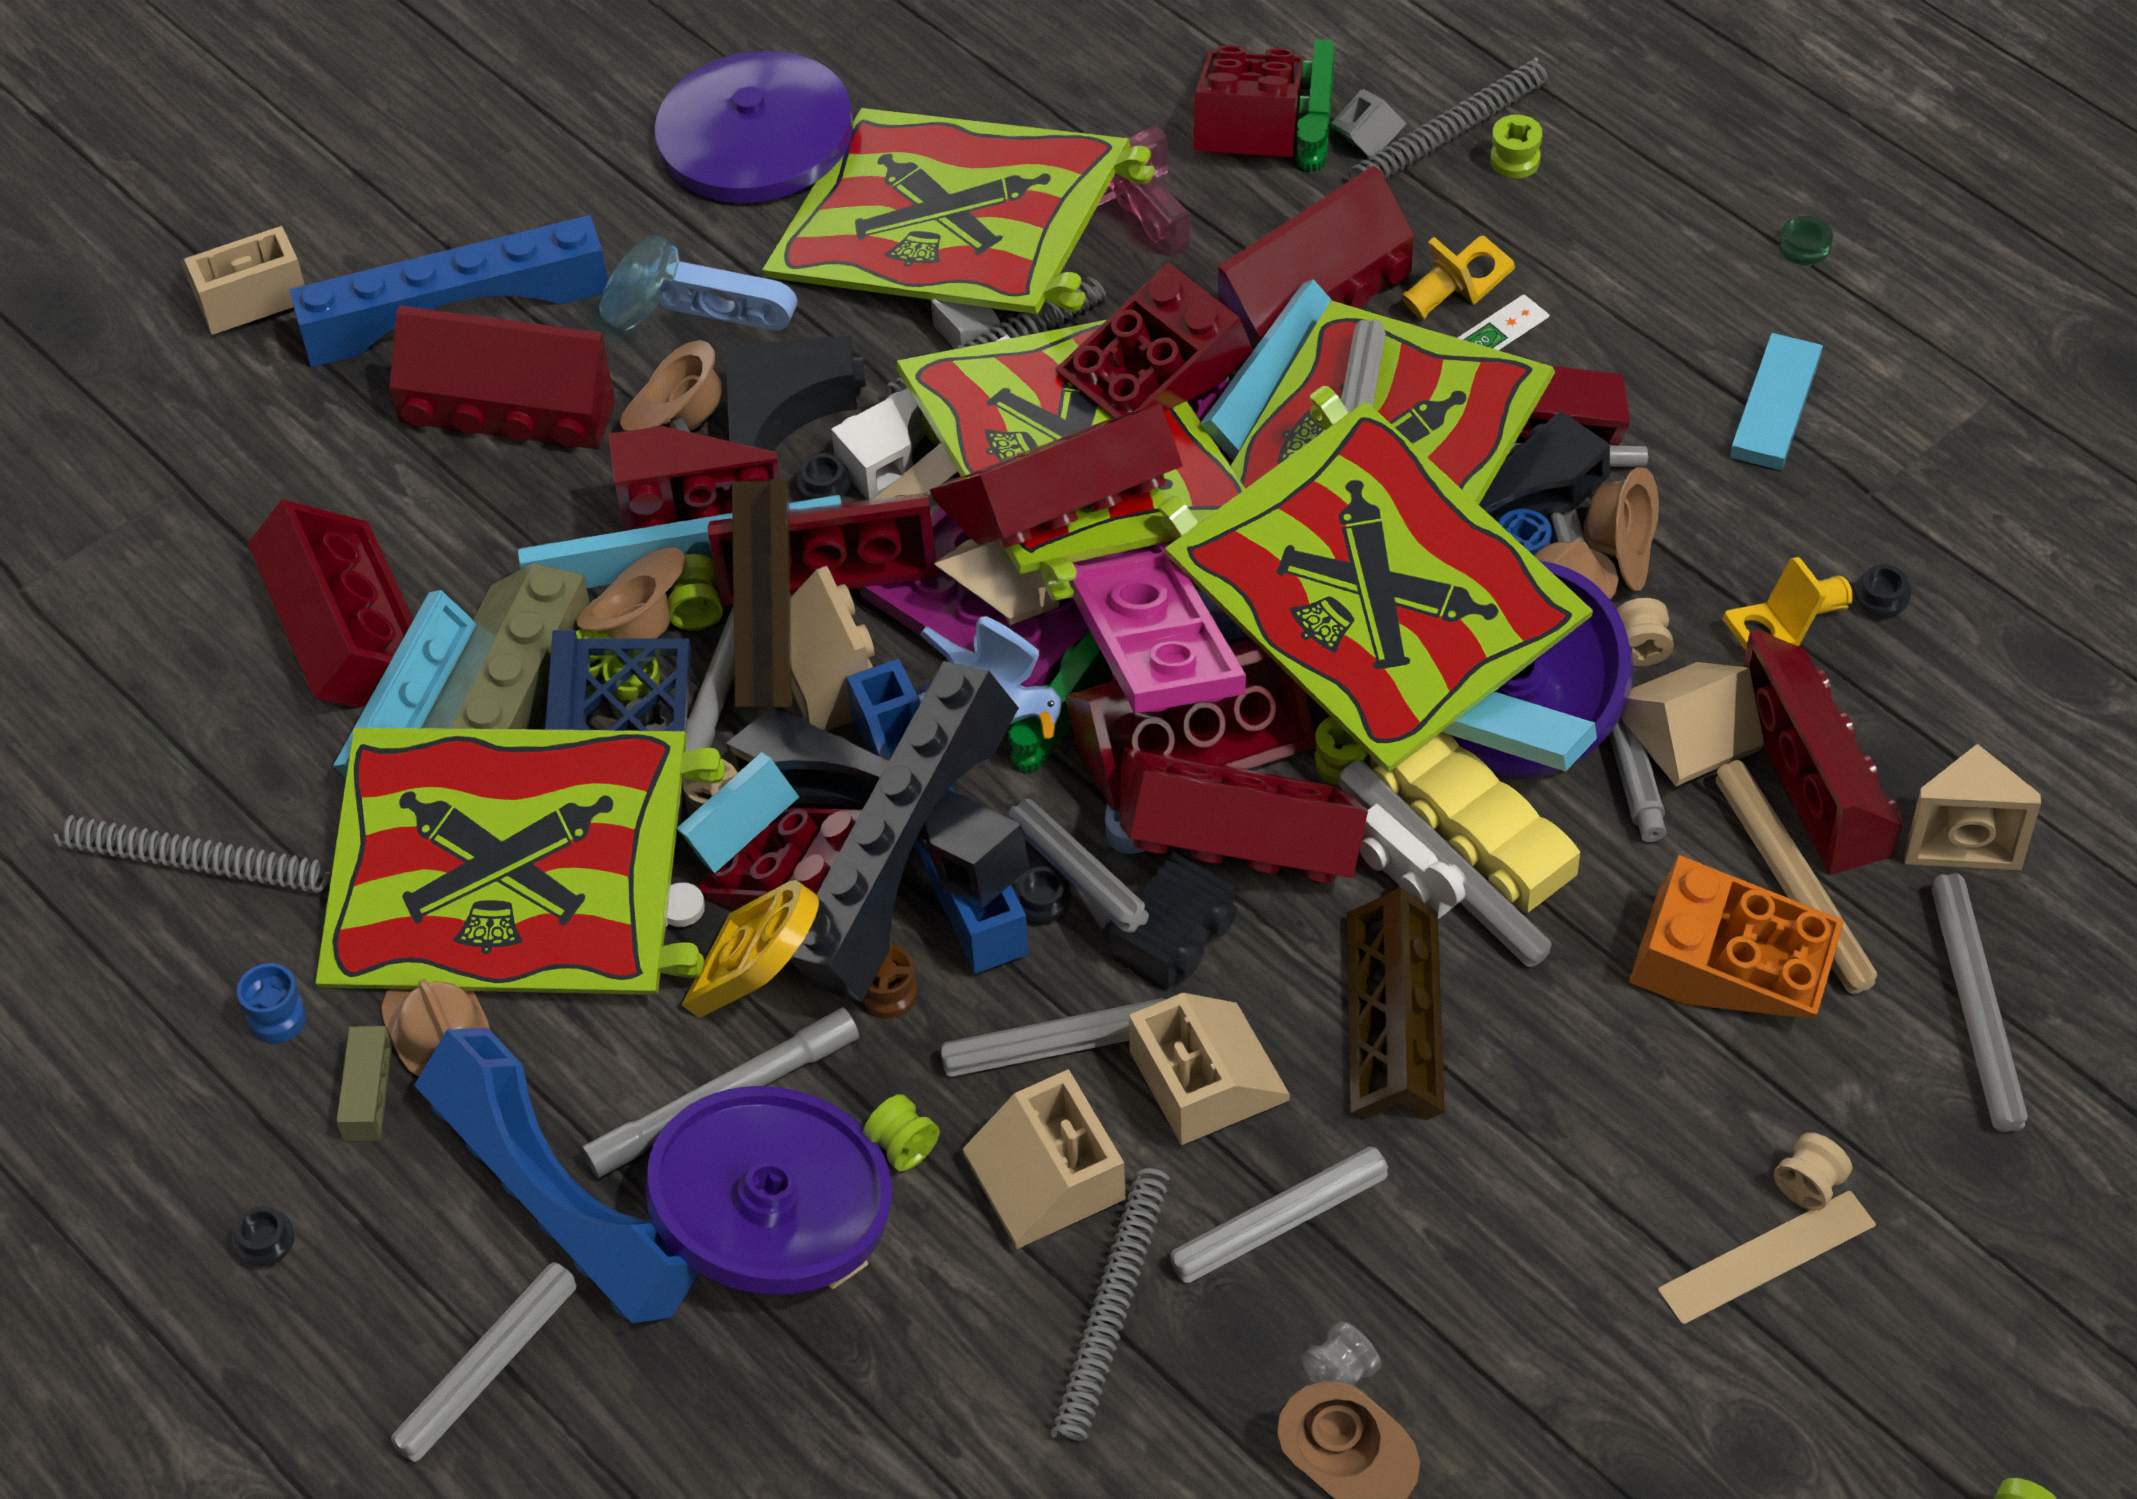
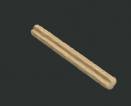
(1791, 868)

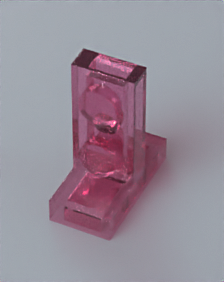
(1152, 203)

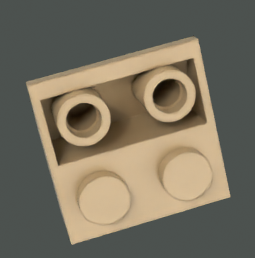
(244, 279)
(826, 650)
(1203, 1064)
(1046, 1160)

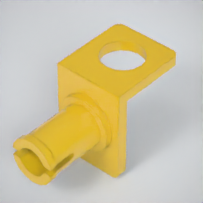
(1452, 275)
(1792, 604)

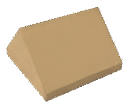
(1696, 719)
(1973, 816)

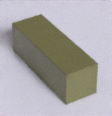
(364, 1083)

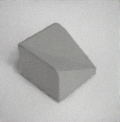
(1368, 123)
(963, 322)

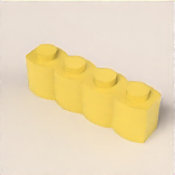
(1484, 821)

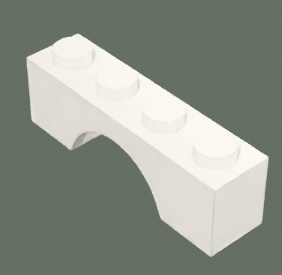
(880, 442)

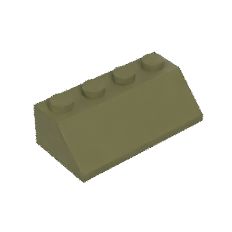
(506, 662)

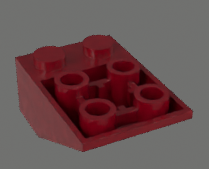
(1248, 102)
(1158, 348)
(681, 475)
(792, 847)

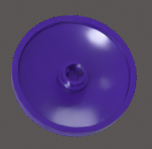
(754, 126)
(1580, 676)
(768, 1190)

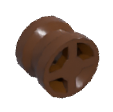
(899, 999)

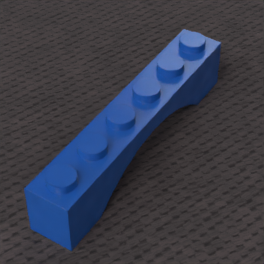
(352, 311)
(882, 710)
(486, 1100)

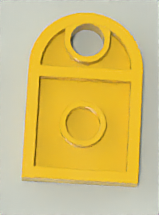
(753, 947)

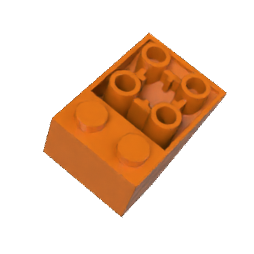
(1734, 945)

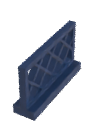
(570, 680)

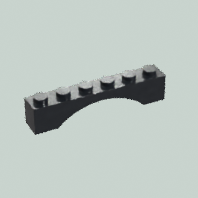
(1550, 471)
(948, 735)
(969, 844)

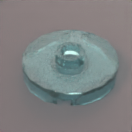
(634, 283)

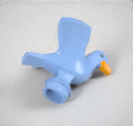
(1010, 662)

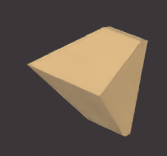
(994, 578)

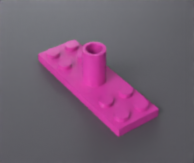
(1155, 630)

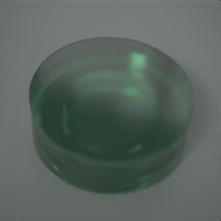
(1806, 240)

